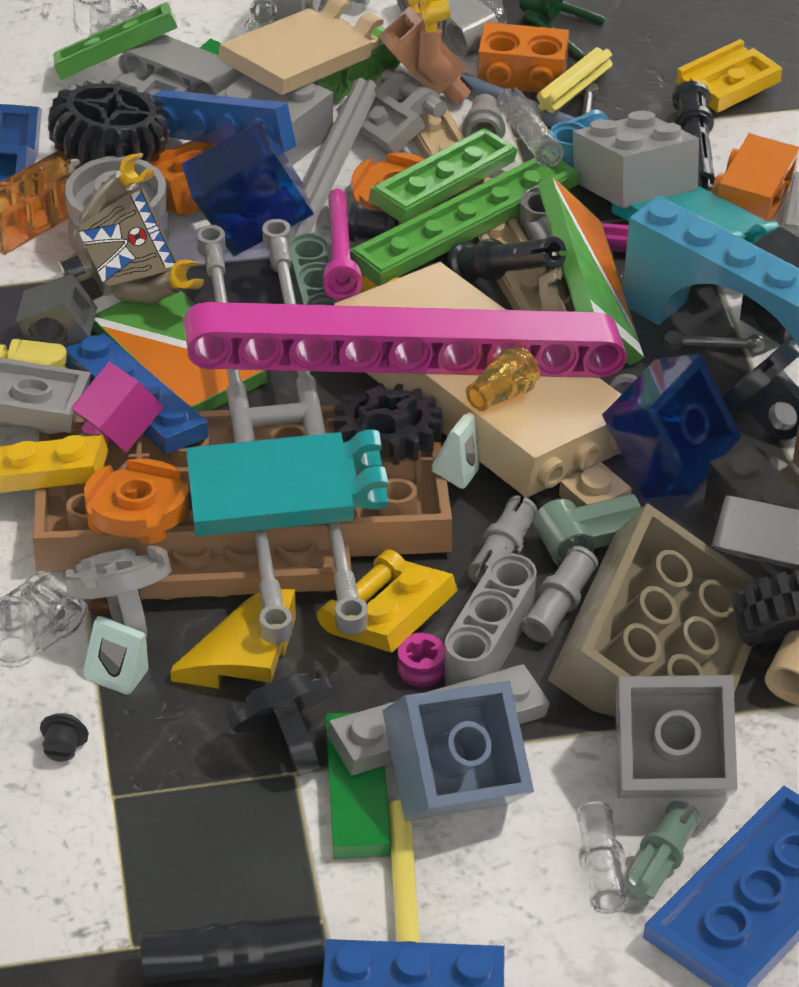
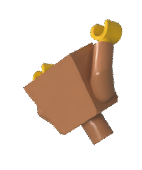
(420, 48)

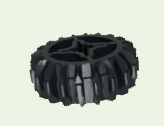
(106, 122)

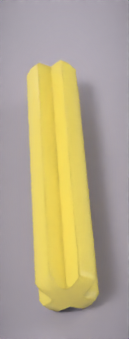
(574, 80)

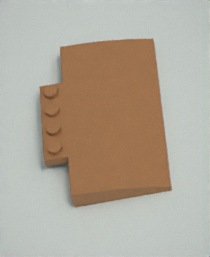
(228, 563)

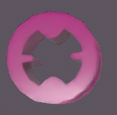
(428, 670)

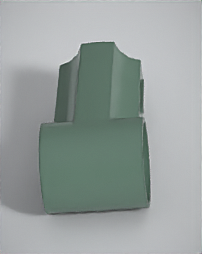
(588, 526)

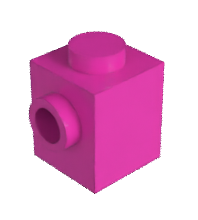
(116, 407)

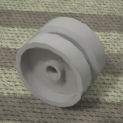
(93, 174)

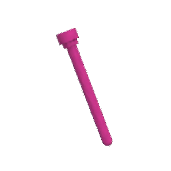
(342, 275)

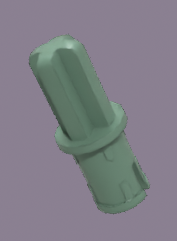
(661, 851)

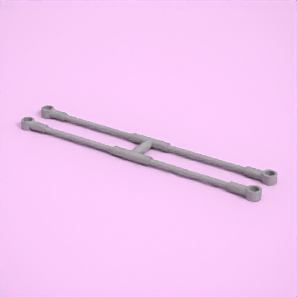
(308, 411)

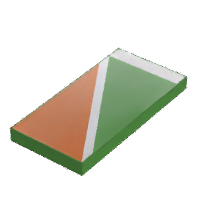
(588, 262)
(158, 342)

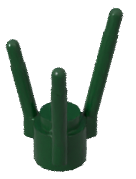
(539, 10)

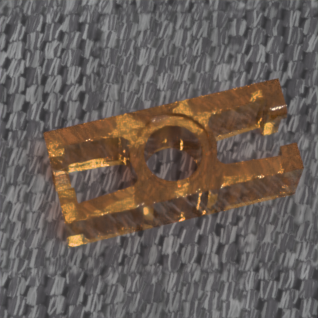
(33, 201)

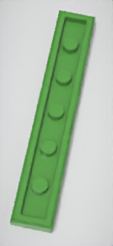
(454, 221)

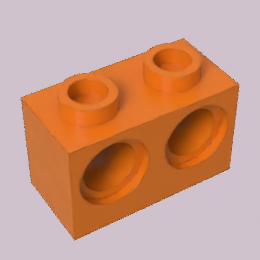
(522, 56)

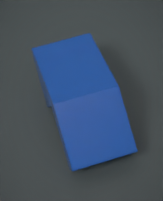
(18, 138)

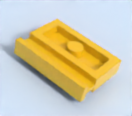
(731, 74)

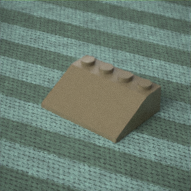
(653, 612)

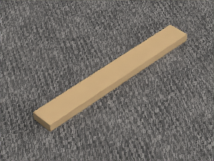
(518, 286)

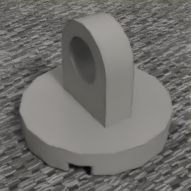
(118, 577)

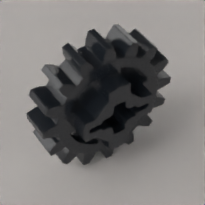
(401, 417)

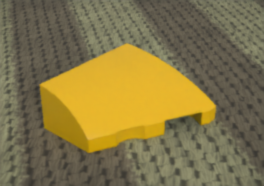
(234, 648)

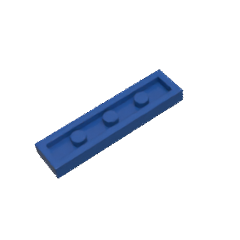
(218, 117)
(175, 425)

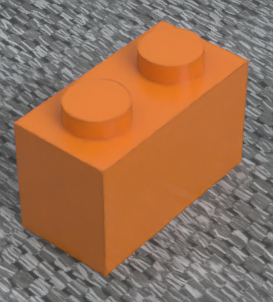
(758, 175)

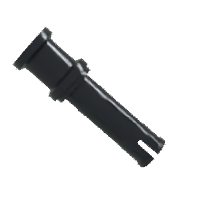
(696, 120)
(492, 258)

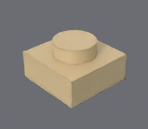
(593, 486)

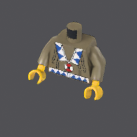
(126, 244)

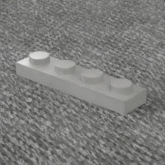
(363, 737)

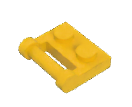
(401, 607)

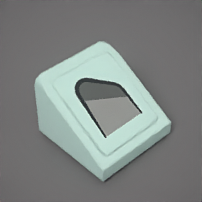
(459, 454)
(116, 656)

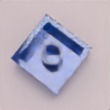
(246, 185)
(671, 426)

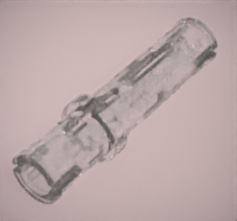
(525, 121)

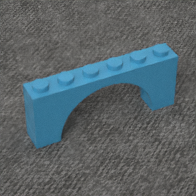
(680, 249)

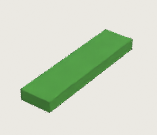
(442, 175)

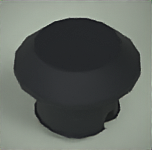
(62, 736)

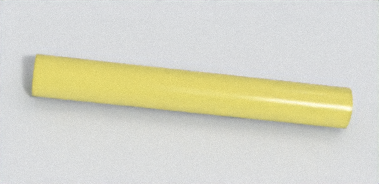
(403, 875)

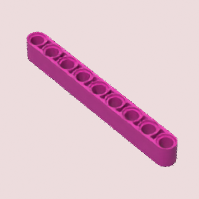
(397, 339)

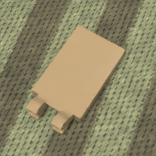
(302, 47)

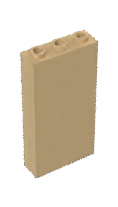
(523, 440)

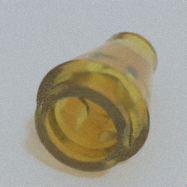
(505, 378)

